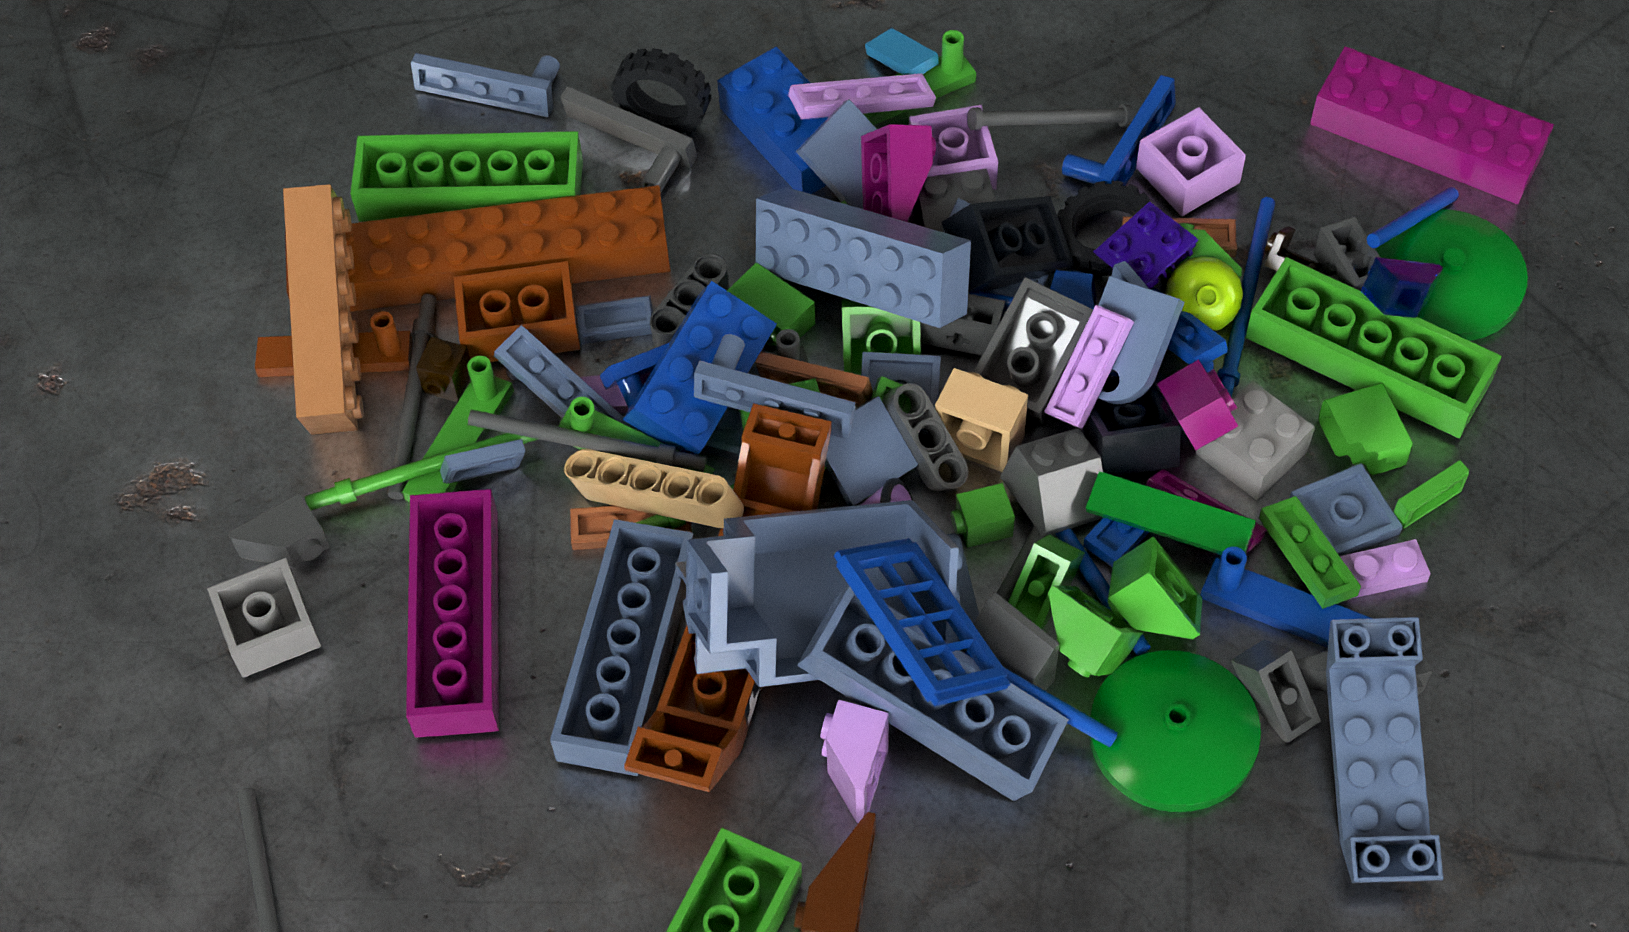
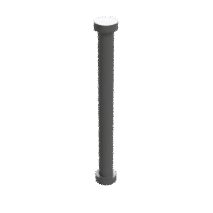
(977, 118)

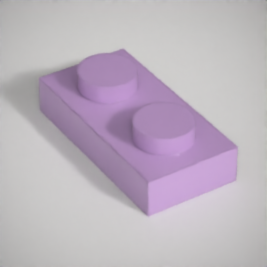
(1388, 567)

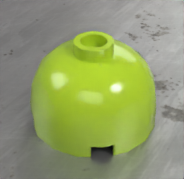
(1208, 289)

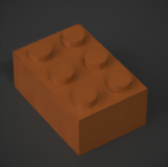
(500, 301)

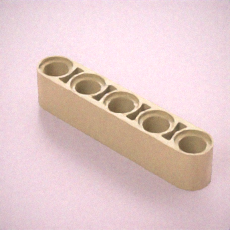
(653, 487)

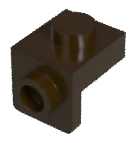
(1278, 250)

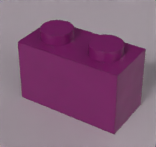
(1199, 403)

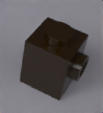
(444, 369)

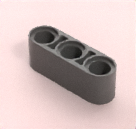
(675, 305)
(942, 445)

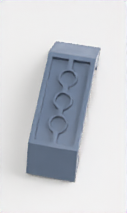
(1379, 751)

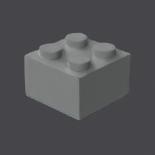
(1263, 445)
(263, 617)

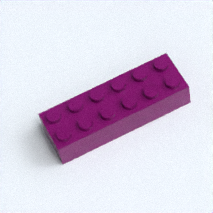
(1431, 124)
(453, 614)

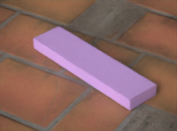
(867, 94)

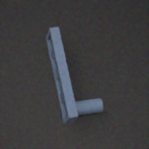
(488, 85)
(547, 375)
(724, 385)

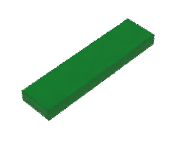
(1168, 515)

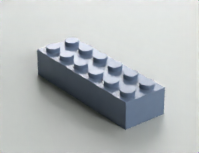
(863, 256)
(622, 646)
(992, 736)

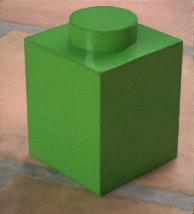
(983, 515)

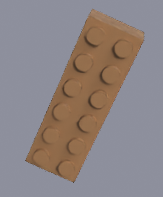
(321, 310)

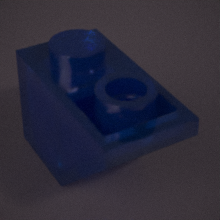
(1401, 286)

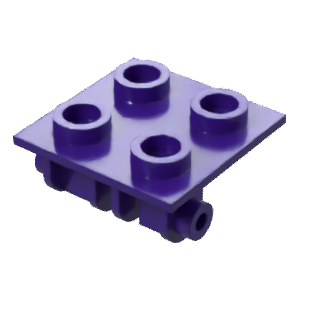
(1148, 244)

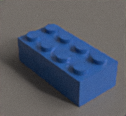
(760, 107)
(666, 401)

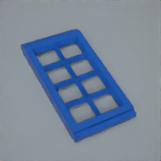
(960, 686)

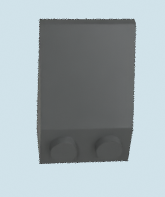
(942, 192)
(1034, 344)

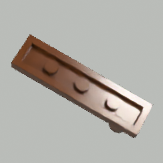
(377, 350)

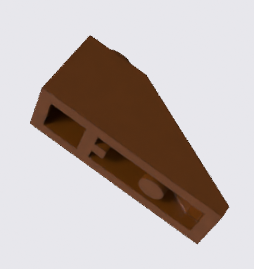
(839, 889)

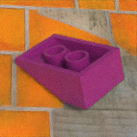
(895, 168)

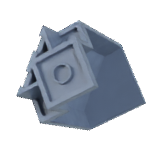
(775, 575)

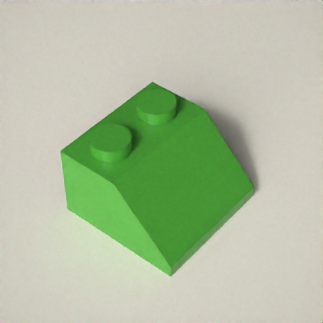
(875, 331)
(1154, 593)
(1089, 632)

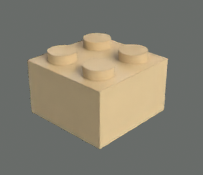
(983, 417)

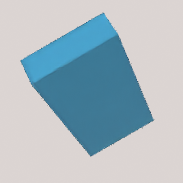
(901, 53)

